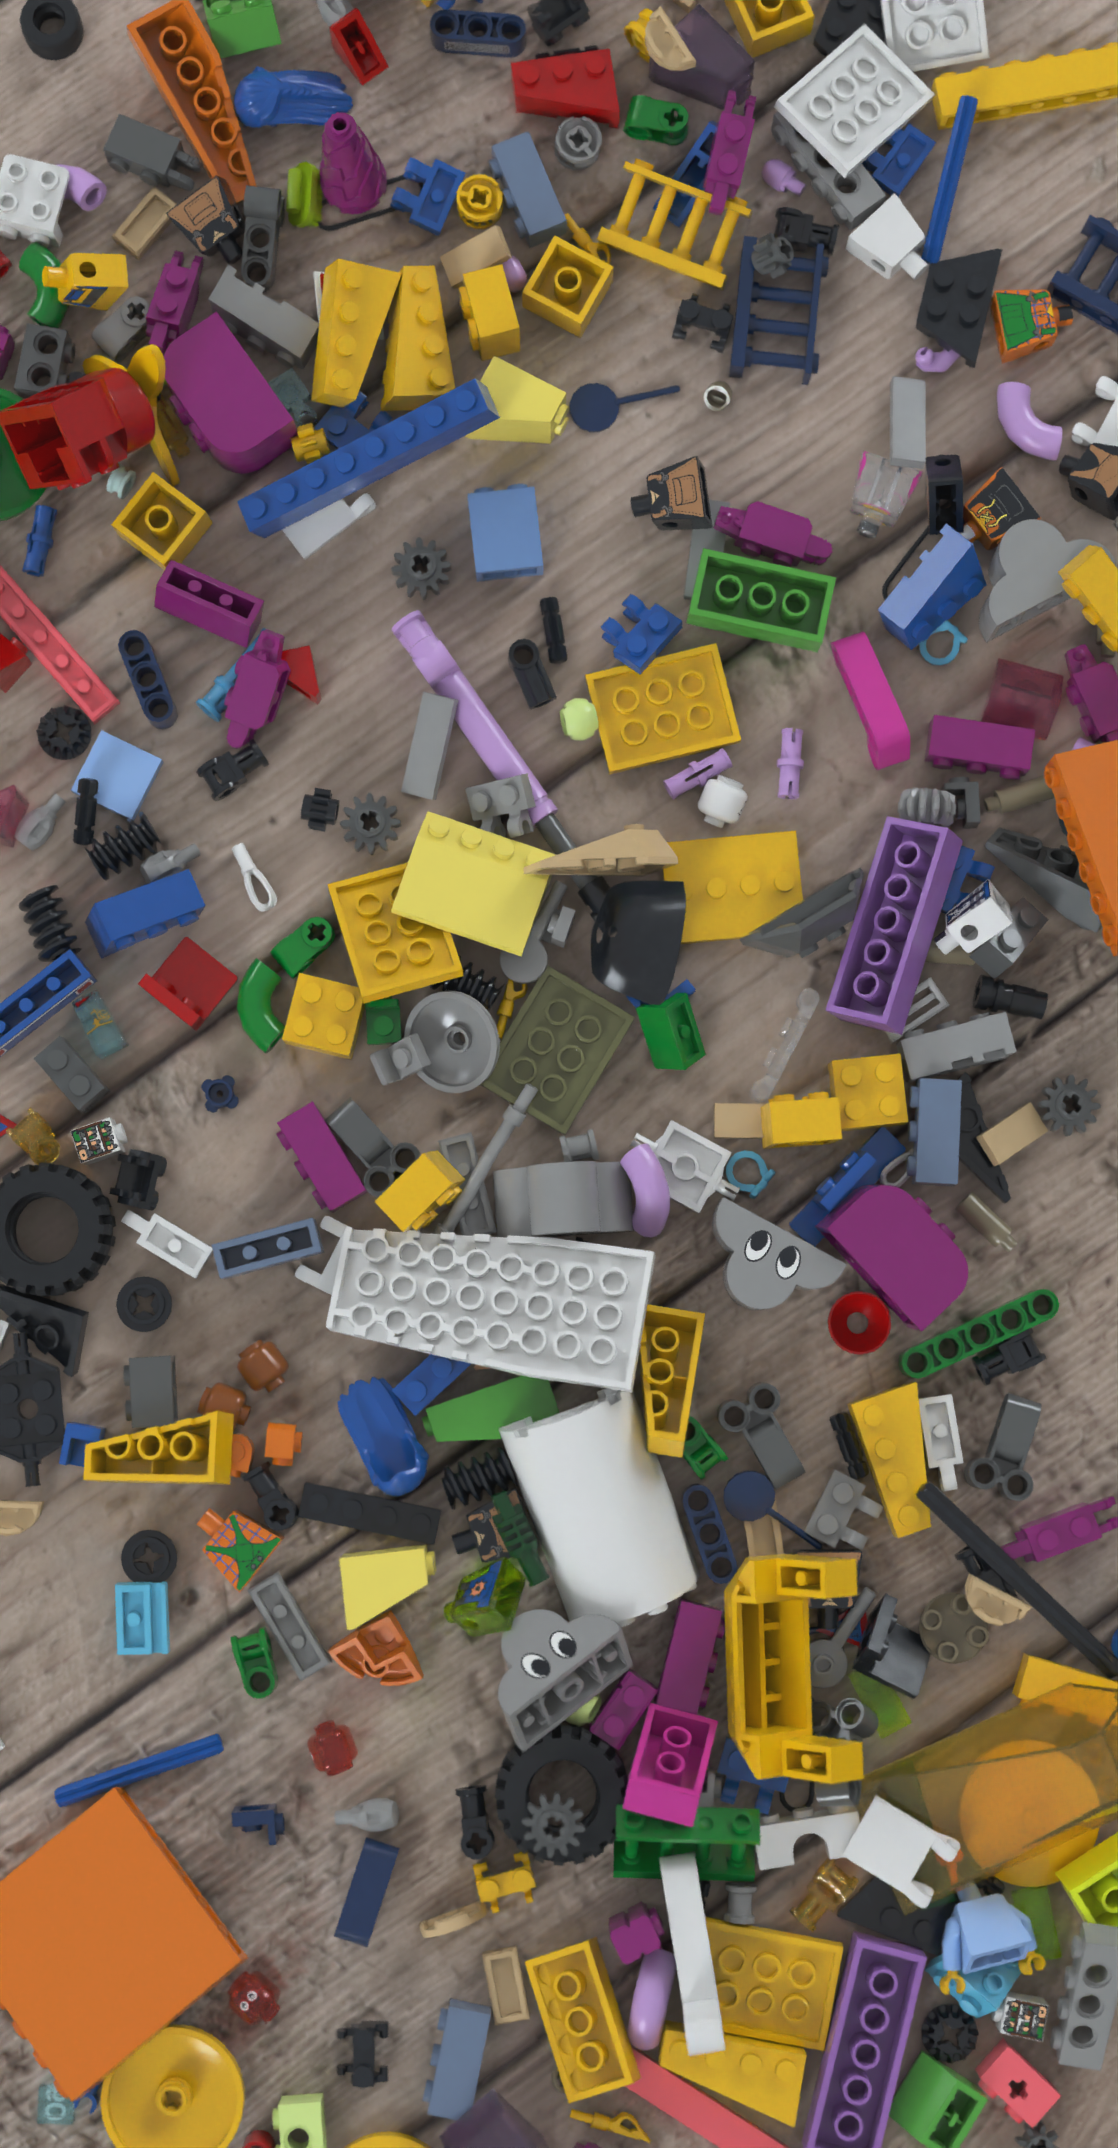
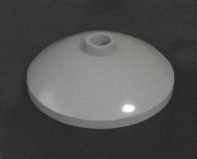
(455, 1064)

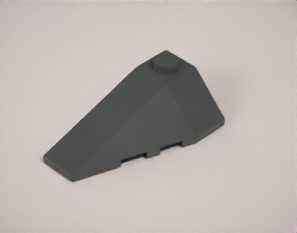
(1048, 872)

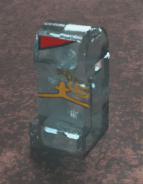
(99, 1025)

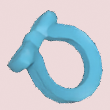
(958, 638)
(753, 1189)

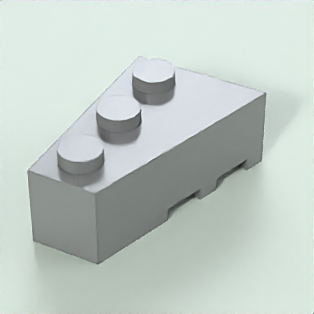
(264, 321)
(956, 1046)

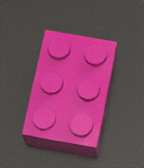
(670, 1765)

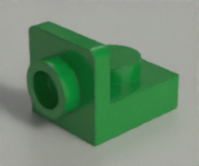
(383, 1021)

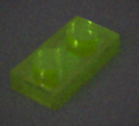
(883, 1701)
(1036, 1905)

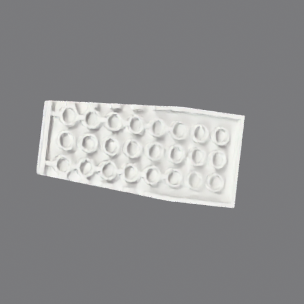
(498, 1301)

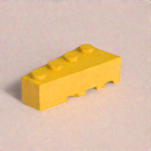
(349, 325)
(416, 343)
(668, 1375)
(894, 1451)
(176, 1453)
(749, 2070)

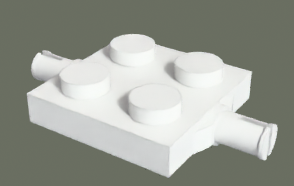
(690, 1165)

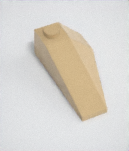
(621, 854)

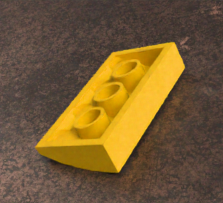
(582, 2020)

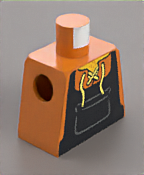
(995, 510)

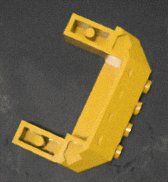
(771, 1667)

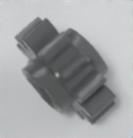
(420, 581)
(367, 811)
(1081, 1103)
(540, 1821)

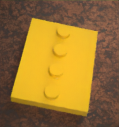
(664, 713)
(735, 883)
(387, 949)
(774, 1982)

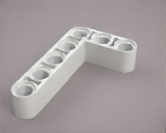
(692, 1954)

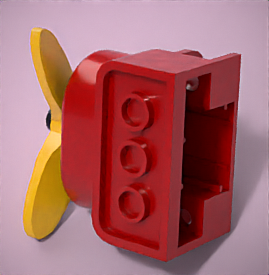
(90, 422)

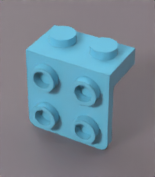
(983, 1988)

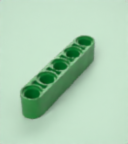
(994, 1329)

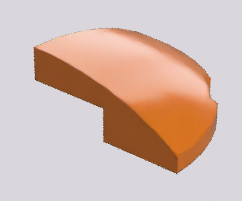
(380, 1652)

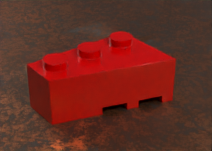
(568, 87)

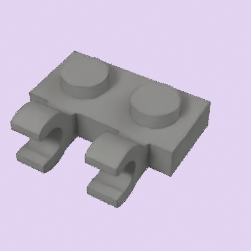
(501, 797)
(835, 1509)

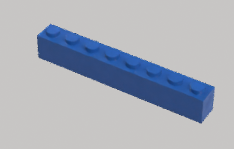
(369, 458)

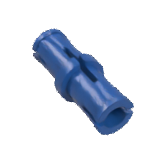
(39, 540)

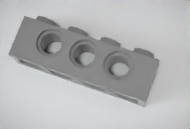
(846, 207)
(1087, 2044)

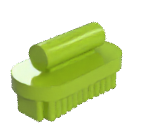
(304, 195)

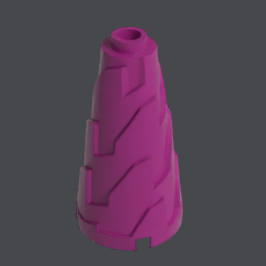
(350, 167)

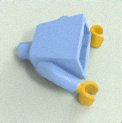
(986, 1935)

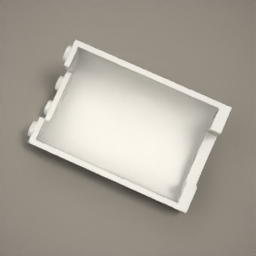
(602, 1509)

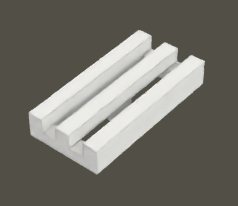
(936, 993)

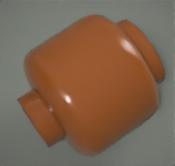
(262, 1366)
(225, 1399)

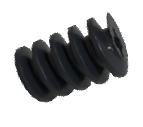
(123, 846)
(47, 924)
(473, 986)
(477, 1478)

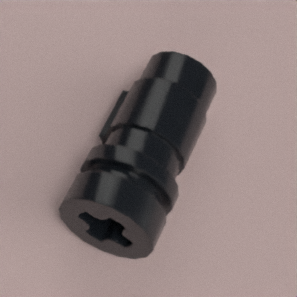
(1009, 998)

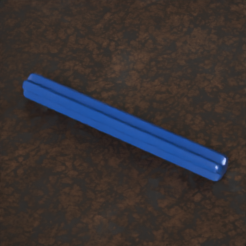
(949, 179)
(139, 1770)

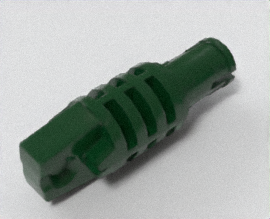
(518, 1538)

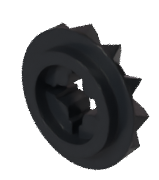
(79, 735)
(128, 1304)
(136, 1547)
(933, 2031)

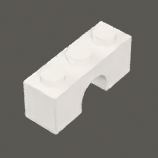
(780, 1833)

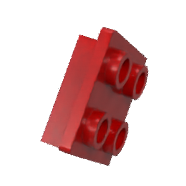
(190, 983)

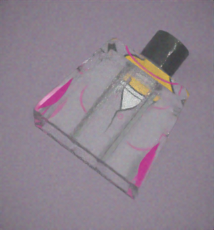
(881, 492)

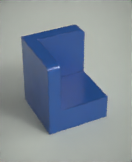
(74, 1442)

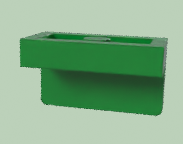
(671, 1033)

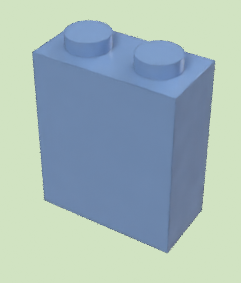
(505, 532)

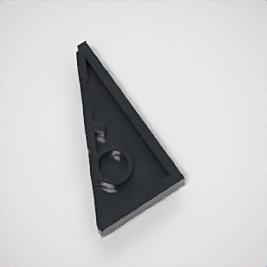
(970, 1150)
(49, 1325)

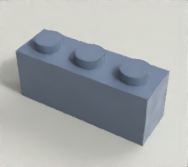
(527, 190)
(935, 1132)
(267, 1248)
(457, 2059)

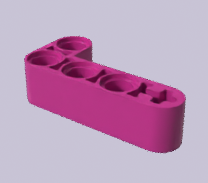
(885, 726)

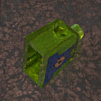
(487, 1599)

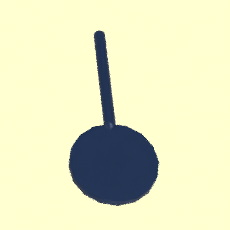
(597, 407)
(751, 1497)

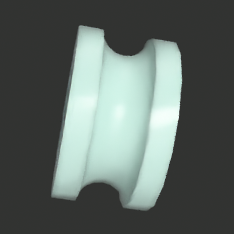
(121, 481)

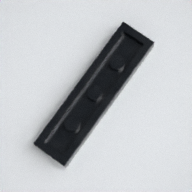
(369, 1513)

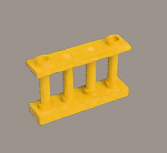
(649, 246)

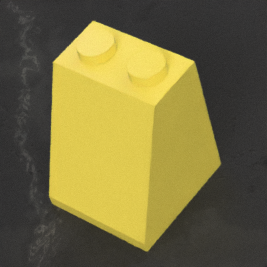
(526, 406)
(382, 1578)

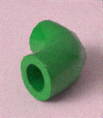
(46, 308)
(255, 1006)

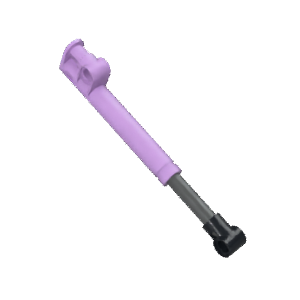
(491, 742)

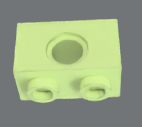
(304, 2113)

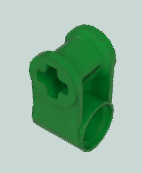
(653, 120)
(297, 950)
(698, 1447)
(255, 1660)

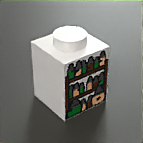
(99, 1140)
(1021, 2016)

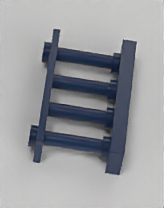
(1068, 288)
(747, 323)

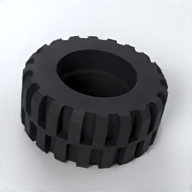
(93, 1237)
(574, 1745)

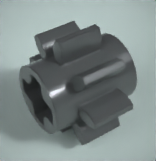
(772, 255)
(1034, 2134)

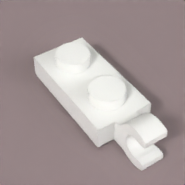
(170, 1242)
(941, 1438)

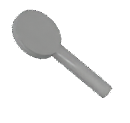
(534, 958)
(827, 1656)

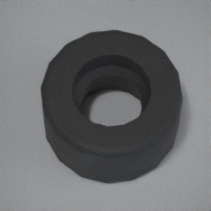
(54, 45)

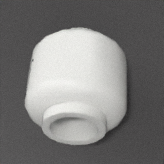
(722, 801)

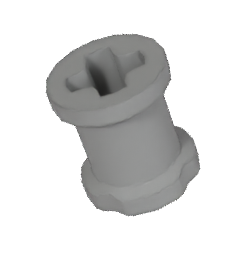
(579, 1147)
(740, 1902)

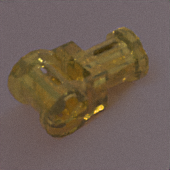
(33, 1136)
(824, 1893)

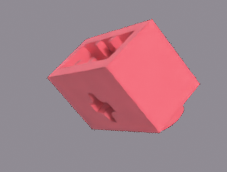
(1034, 2096)

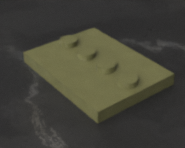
(559, 1047)

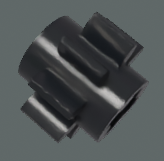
(320, 809)

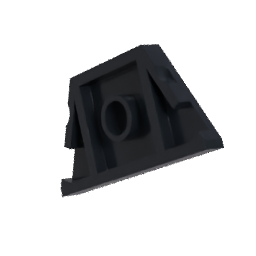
(843, 19)
(958, 302)
(879, 1910)

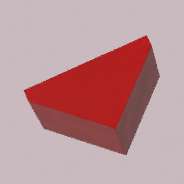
(357, 47)
(303, 672)

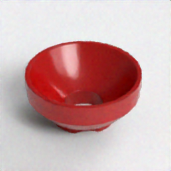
(877, 1322)

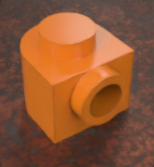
(282, 1443)
(242, 1454)

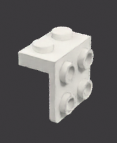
(31, 199)

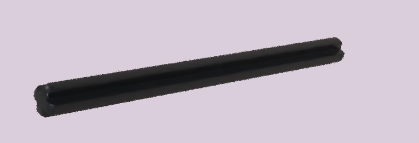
(1018, 1579)

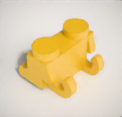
(505, 1883)

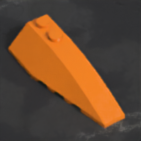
(194, 88)

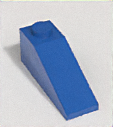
(692, 173)

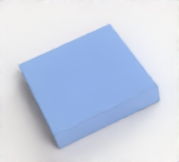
(122, 774)

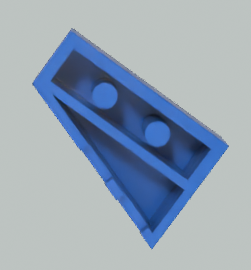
(934, 591)
(144, 912)

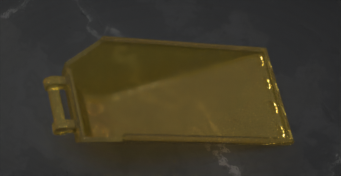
(1008, 1785)

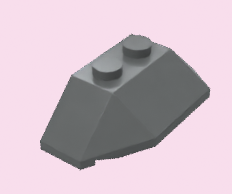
(810, 920)

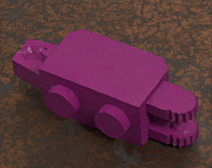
(728, 153)
(173, 301)
(773, 534)
(257, 689)
(1094, 692)
(1061, 1531)

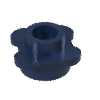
(226, 1086)

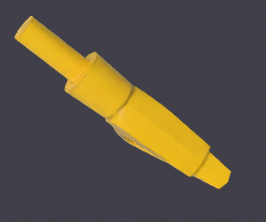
(585, 241)
(507, 1004)
(614, 2125)

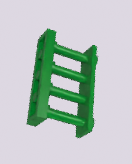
(719, 1837)

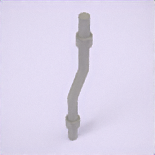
(512, 1117)

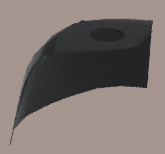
(647, 940)

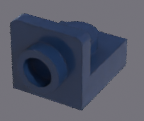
(253, 1817)

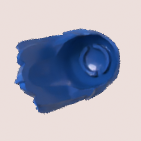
(289, 97)
(383, 1436)

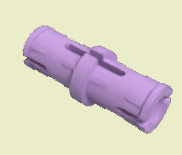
(790, 763)
(677, 785)

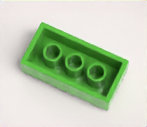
(761, 600)

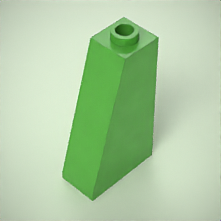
(485, 1410)

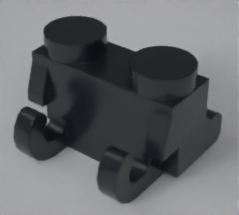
(553, 16)
(706, 318)
(138, 1179)
(364, 2053)

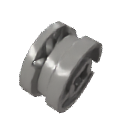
(578, 142)

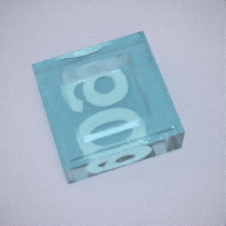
(53, 2107)

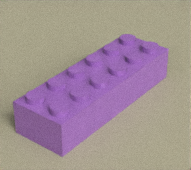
(894, 925)
(864, 2044)

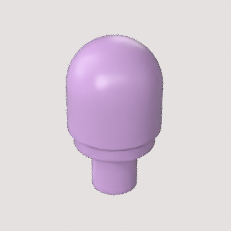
(782, 177)
(515, 274)

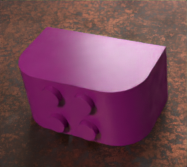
(225, 398)
(898, 1251)

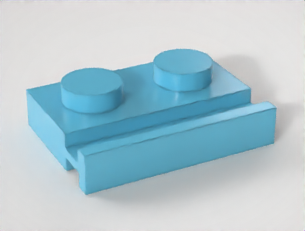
(142, 1618)

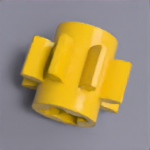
(309, 444)

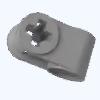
(121, 331)

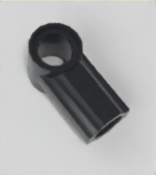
(531, 676)

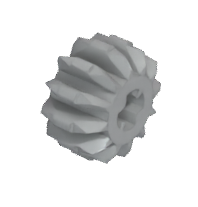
(927, 806)

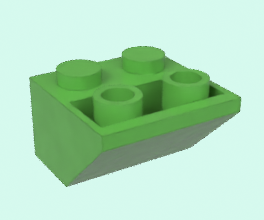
(241, 25)
(936, 2103)

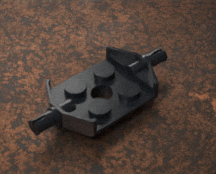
(34, 1438)

